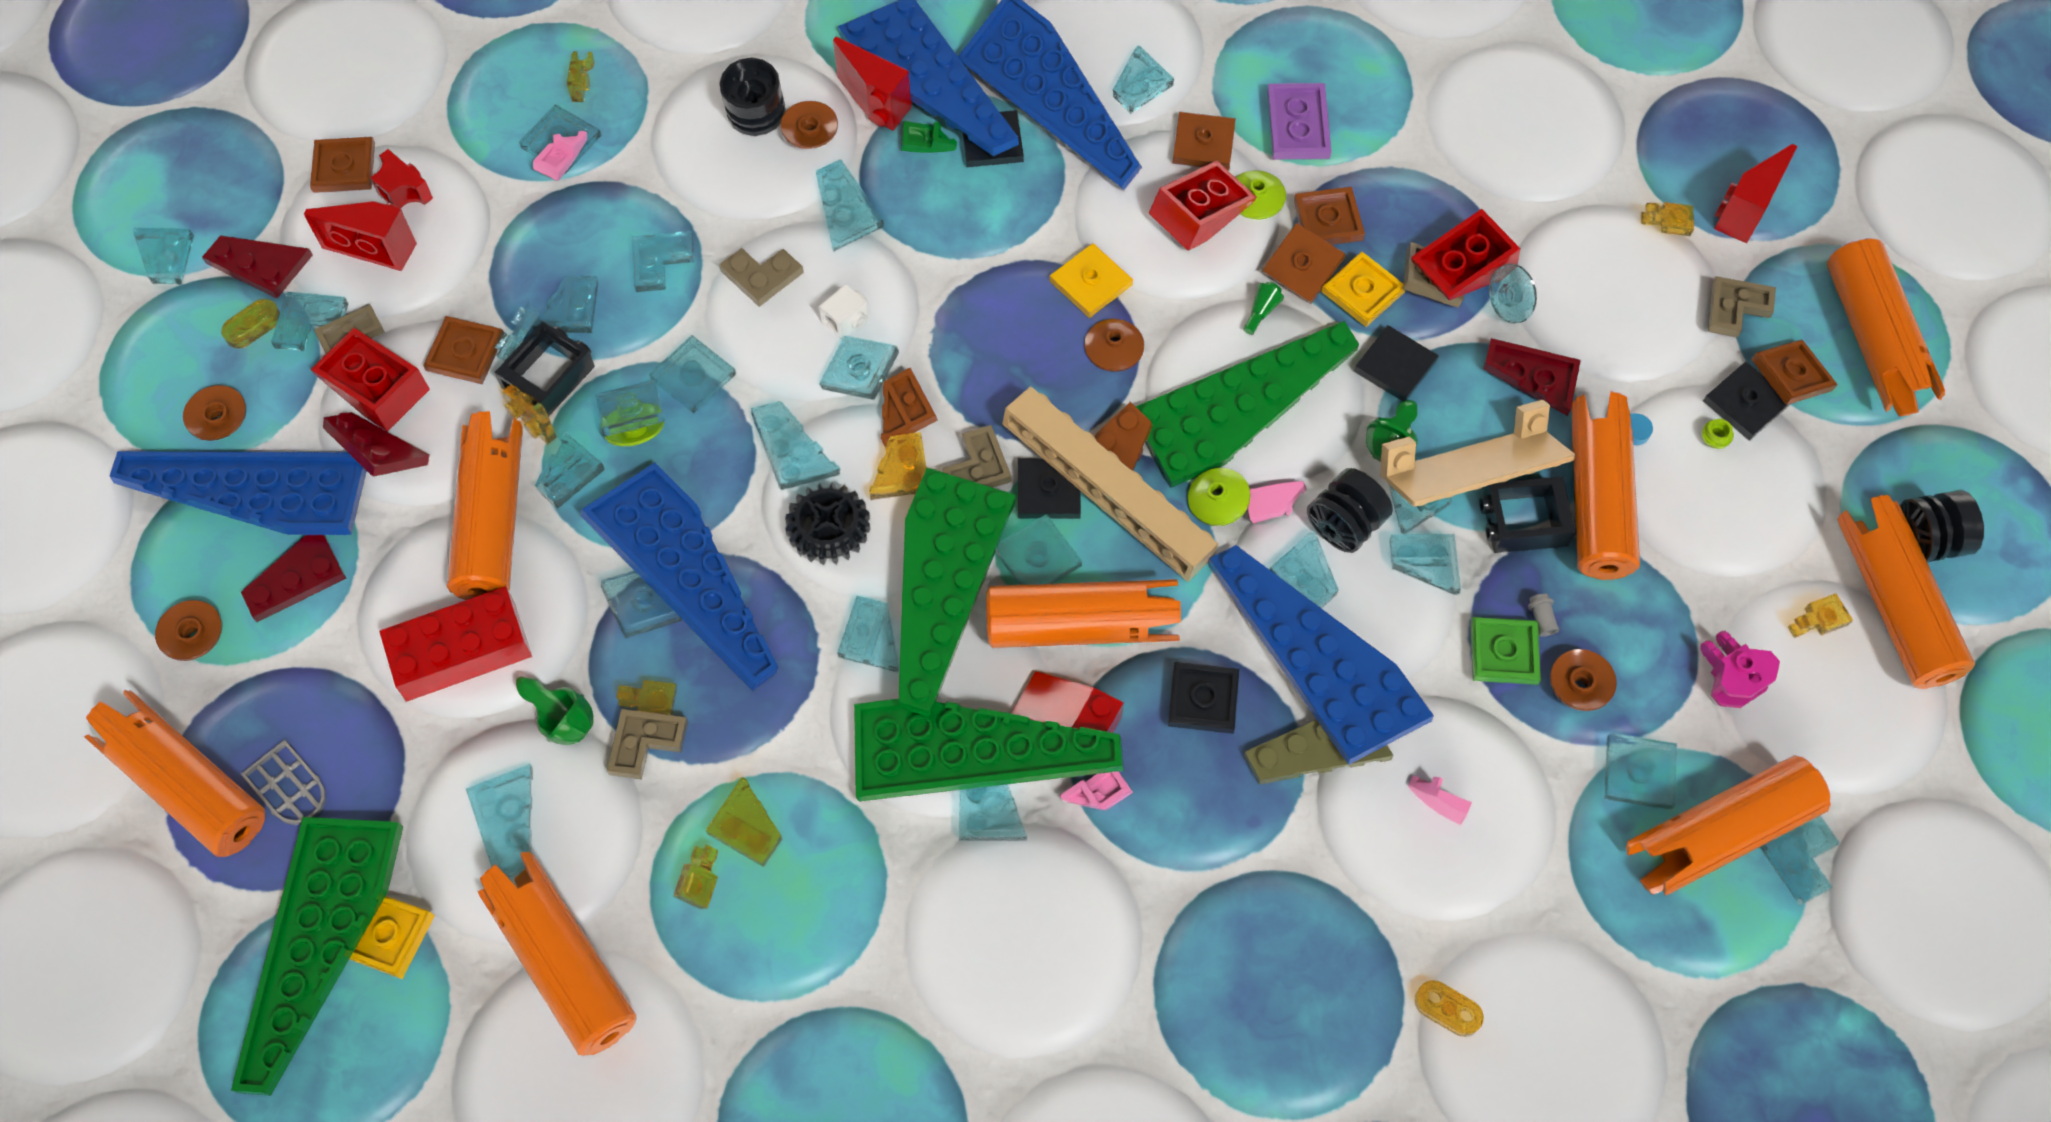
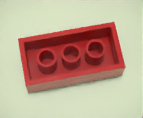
(455, 644)

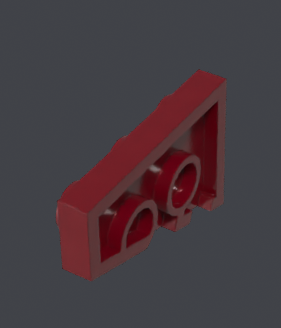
(258, 263)
(1535, 372)
(372, 446)
(294, 577)

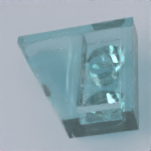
(567, 471)
(1308, 570)

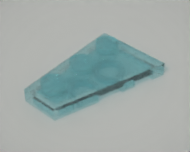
(845, 206)
(789, 449)
(989, 815)
(503, 817)

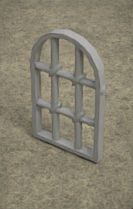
(287, 771)

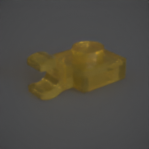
(578, 80)
(1672, 218)
(1824, 614)
(652, 698)
(696, 881)

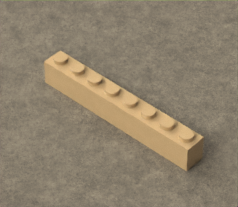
(1110, 483)

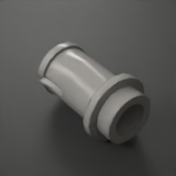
(1543, 613)

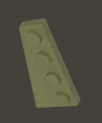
(1300, 753)

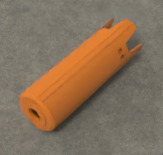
(1883, 324)
(1605, 490)
(484, 508)
(1907, 596)
(1078, 613)
(177, 776)
(1732, 824)
(558, 957)

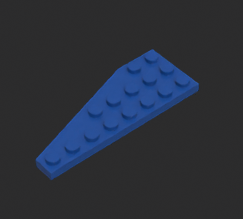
(1034, 69)
(936, 74)
(267, 489)
(673, 551)
(1341, 678)

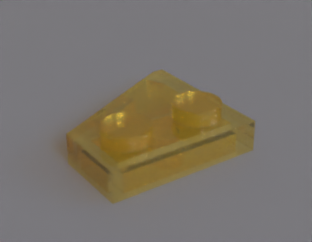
(535, 417)
(900, 468)
(745, 825)

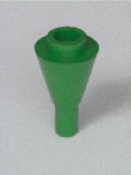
(1266, 299)

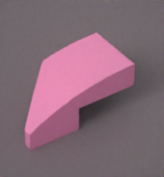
(559, 155)
(1274, 500)
(1098, 792)
(1442, 802)

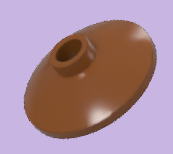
(809, 124)
(1114, 355)
(207, 405)
(182, 620)
(1592, 671)

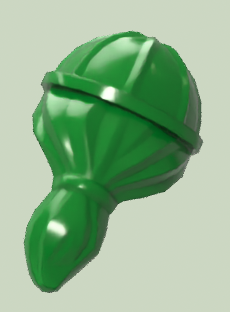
(1387, 430)
(561, 712)

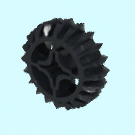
(830, 508)

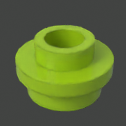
(1720, 427)

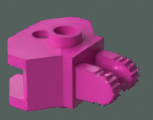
(1740, 674)

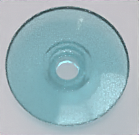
(1512, 293)

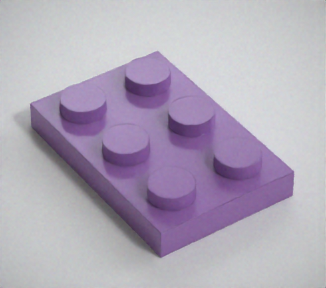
(1299, 121)

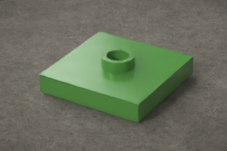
(1505, 650)

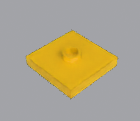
(1091, 280)
(1363, 289)
(393, 937)

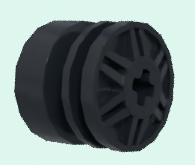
(752, 96)
(1349, 510)
(1945, 524)

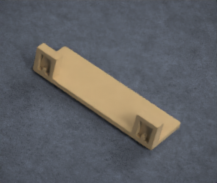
(1476, 465)

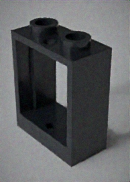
(530, 350)
(1558, 509)

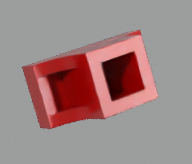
(400, 182)

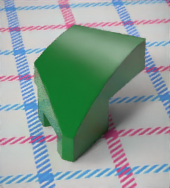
(925, 138)

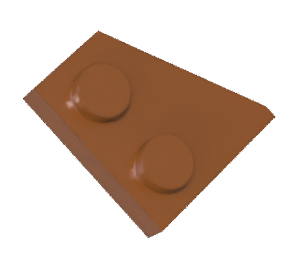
(904, 406)
(1126, 435)

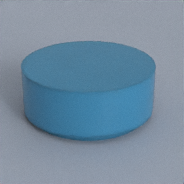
(1641, 427)

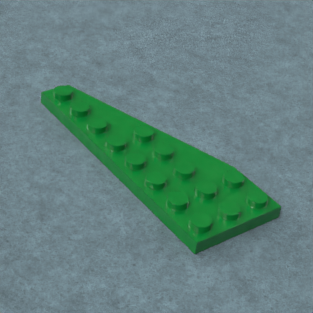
(1221, 414)
(946, 557)
(969, 749)
(326, 905)

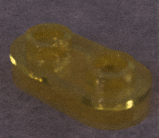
(250, 323)
(1448, 1010)

